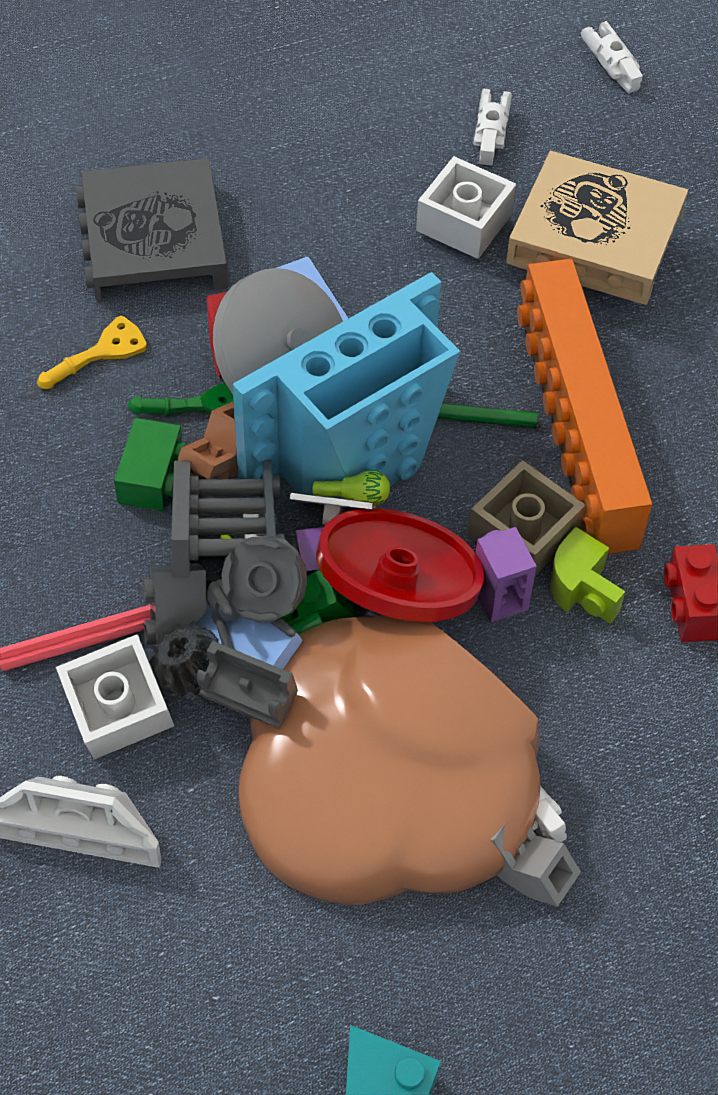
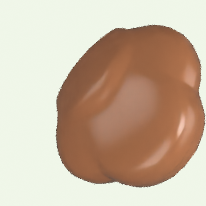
(389, 766)

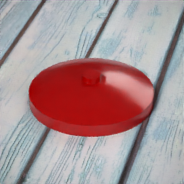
(399, 565)

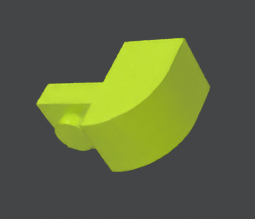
(578, 577)

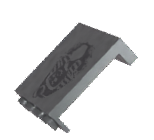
(151, 224)

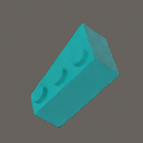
(387, 1068)

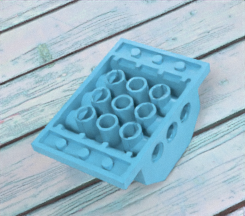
(350, 396)

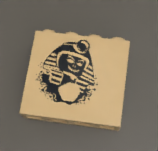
(601, 219)

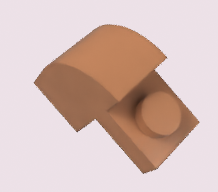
(216, 452)

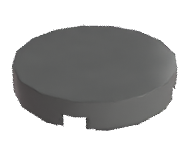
(264, 578)

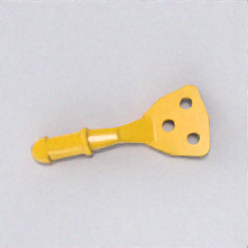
(104, 350)

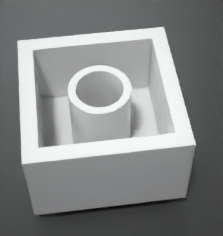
(465, 207)
(114, 697)

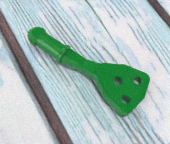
(206, 402)

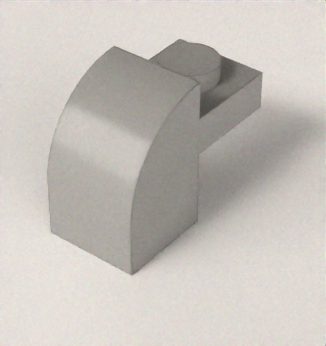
(540, 868)

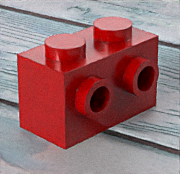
(694, 591)

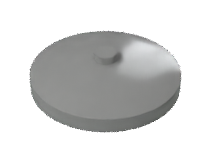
(266, 319)

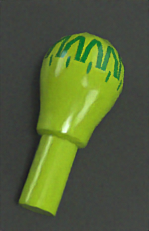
(364, 487)

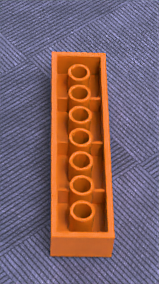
(583, 406)

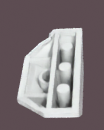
(78, 820)

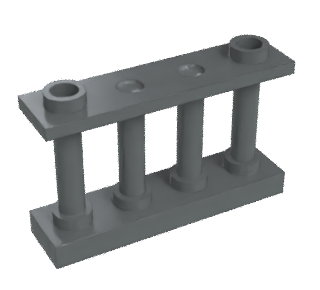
(187, 508)

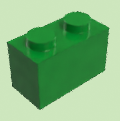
(148, 464)

